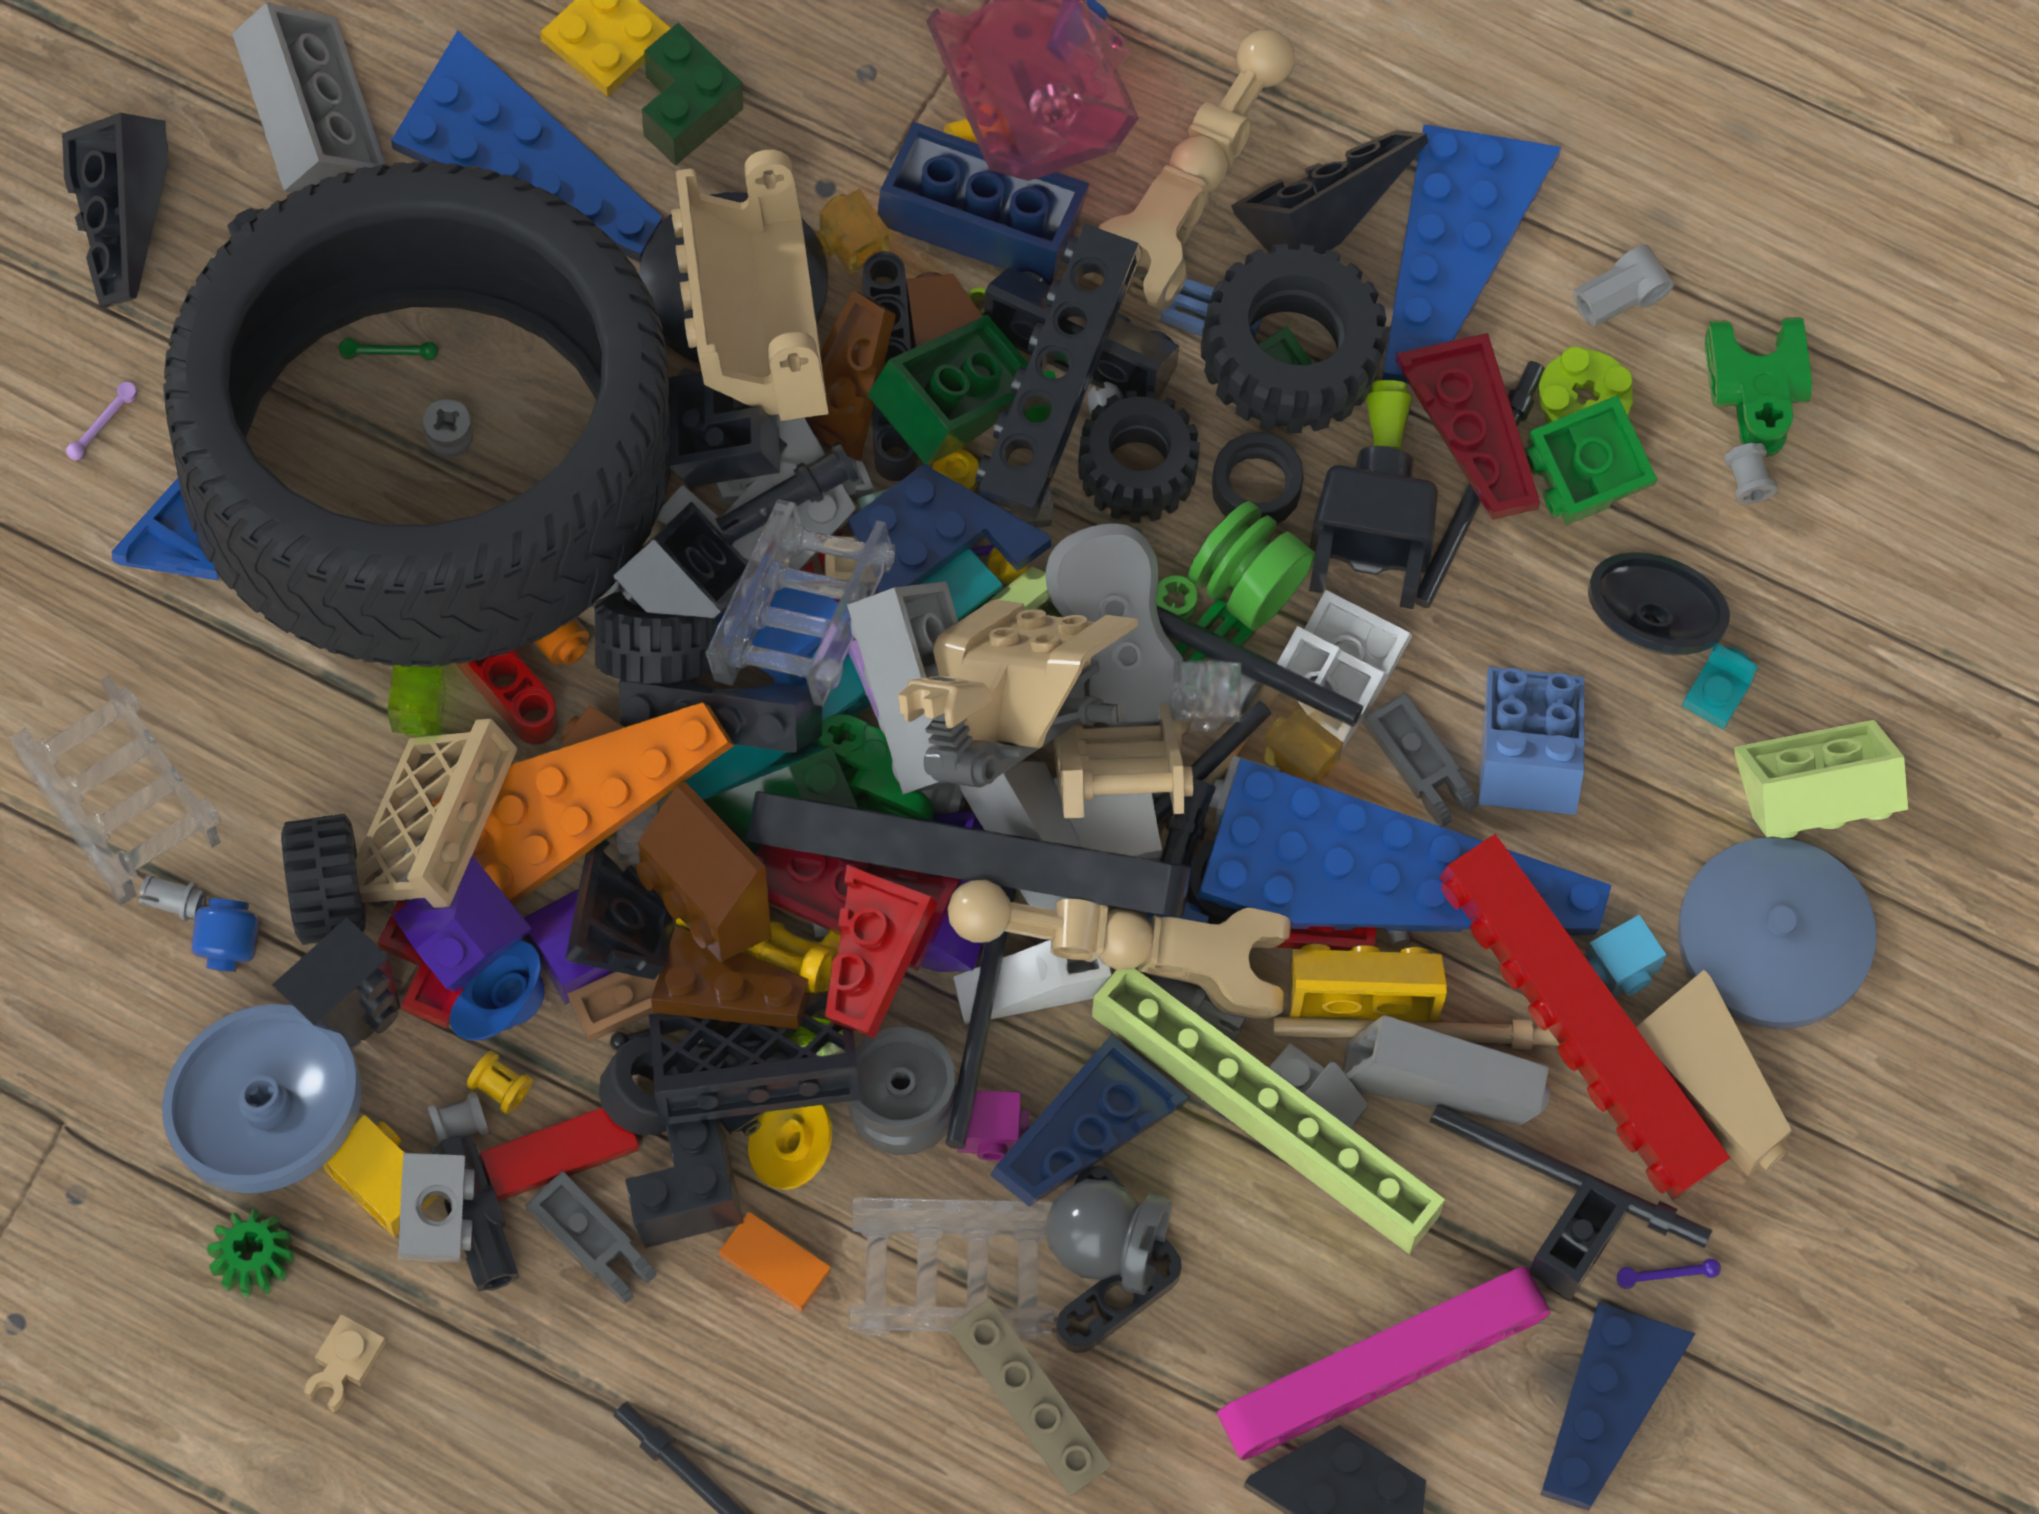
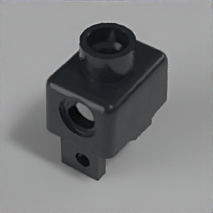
(1375, 519)

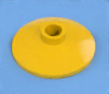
(775, 1147)

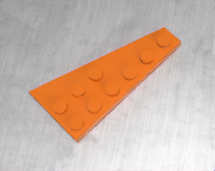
(583, 793)

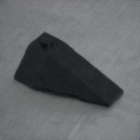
(1331, 197)

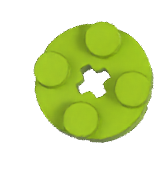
(1582, 369)

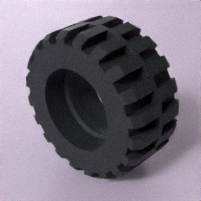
(1304, 285)

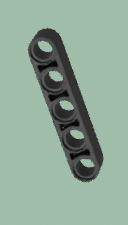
(894, 298)

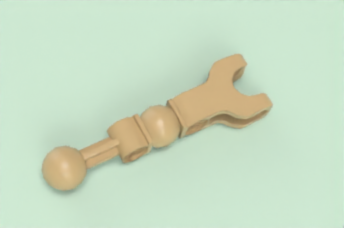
(1198, 167)
(1125, 939)

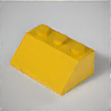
(1366, 983)

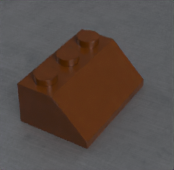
(705, 875)

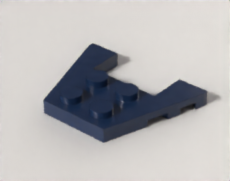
(939, 520)

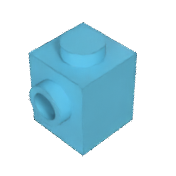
(1626, 957)

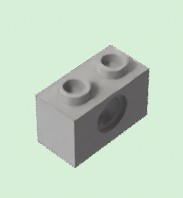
(430, 1176)

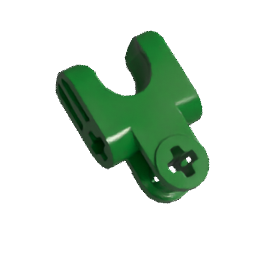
(1758, 384)
(868, 768)

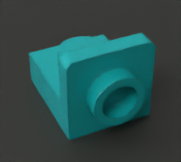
(1721, 685)

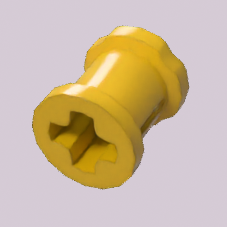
(499, 1082)

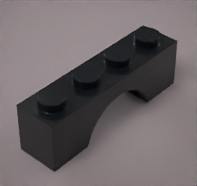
(760, 717)

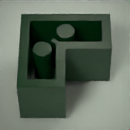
(694, 96)

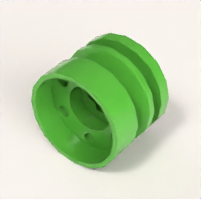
(1242, 559)

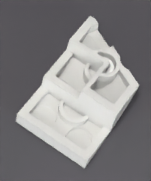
(1346, 653)
(1119, 825)

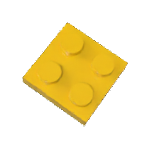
(604, 39)

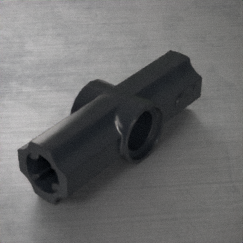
(490, 1255)

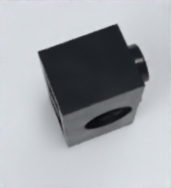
(1579, 1237)

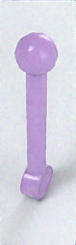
(126, 394)

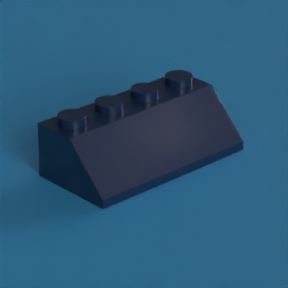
(952, 200)

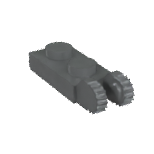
(1419, 756)
(587, 1234)

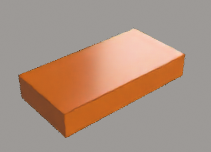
(775, 1261)

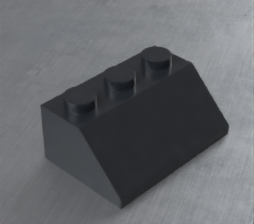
(683, 568)

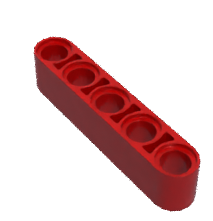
(516, 699)

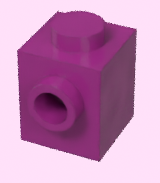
(995, 1124)

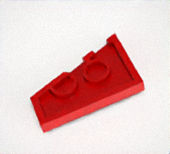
(876, 946)

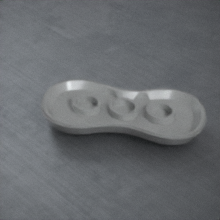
(1116, 574)

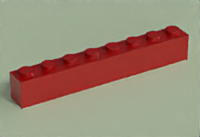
(1582, 1017)

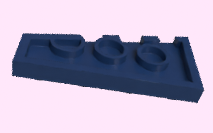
(1613, 1390)

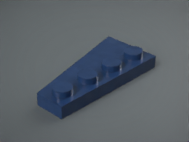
(1090, 1118)

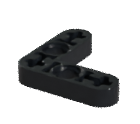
(1080, 1307)

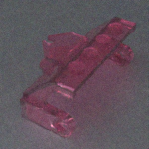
(1037, 82)

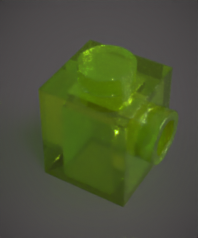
(416, 700)

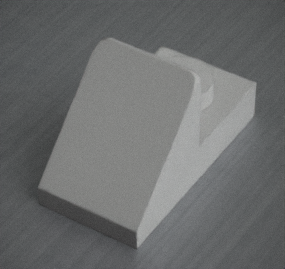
(1324, 1086)

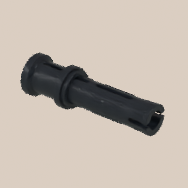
(808, 483)

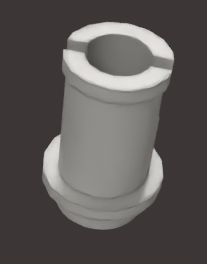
(172, 897)

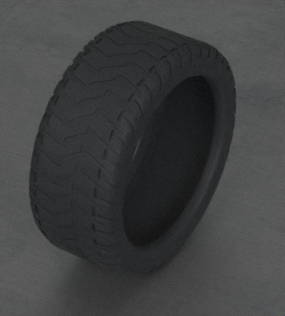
(386, 246)

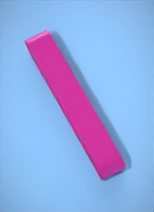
(1383, 1363)

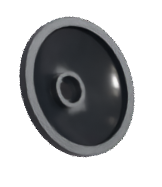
(1658, 604)

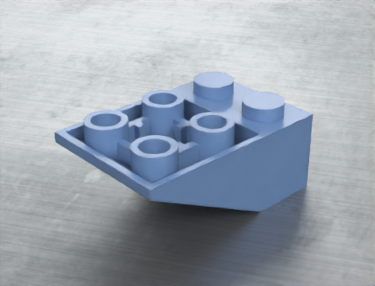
(1532, 741)

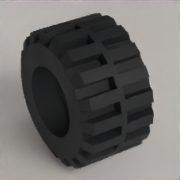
(1143, 422)
(649, 645)
(321, 875)

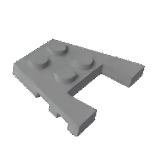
(822, 517)

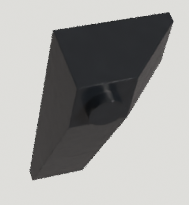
(118, 182)

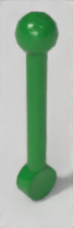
(350, 349)

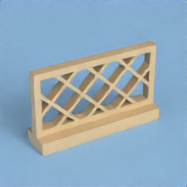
(450, 826)

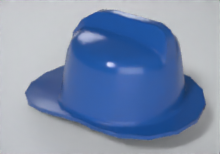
(501, 995)

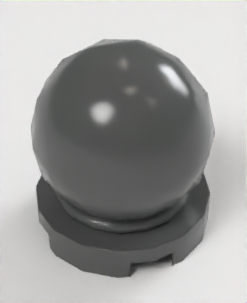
(1104, 1231)

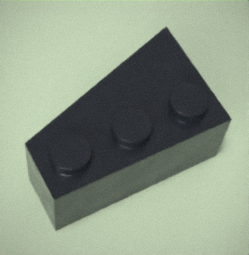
(343, 984)

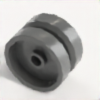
(904, 1091)

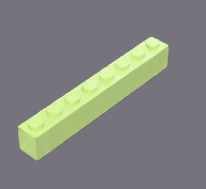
(1267, 1107)

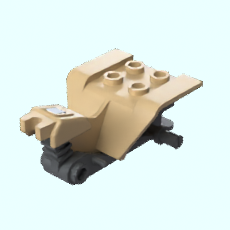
(1008, 688)

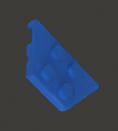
(165, 541)

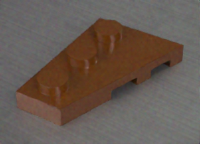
(850, 367)
(730, 990)

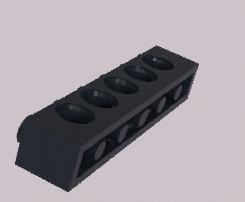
(1026, 487)

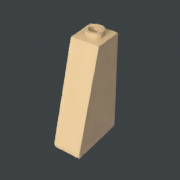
(1718, 1074)

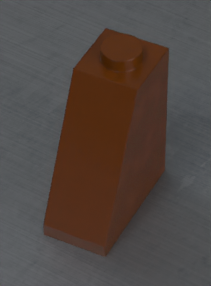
(937, 306)

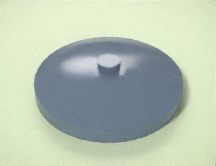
(1778, 931)
(261, 1099)

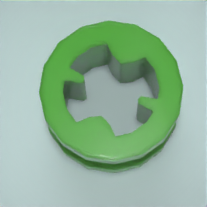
(1180, 585)

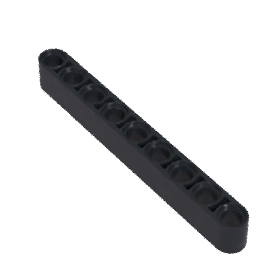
(969, 853)

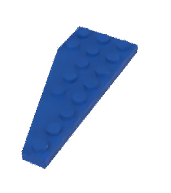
(1356, 863)

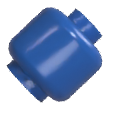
(225, 934)

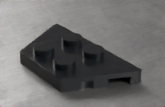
(618, 920)
(1338, 1477)

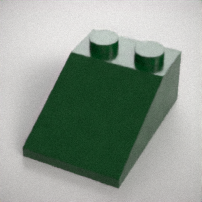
(949, 388)
(807, 775)

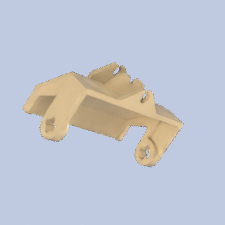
(751, 290)

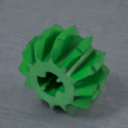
(237, 1242)

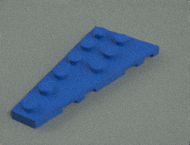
(485, 120)
(1459, 225)

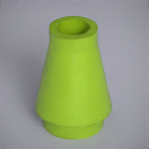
(1388, 412)

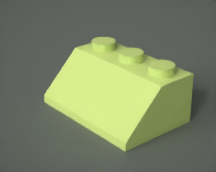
(1822, 778)

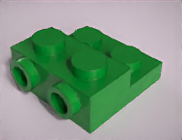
(1589, 460)

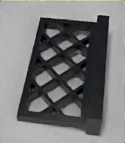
(756, 1084)

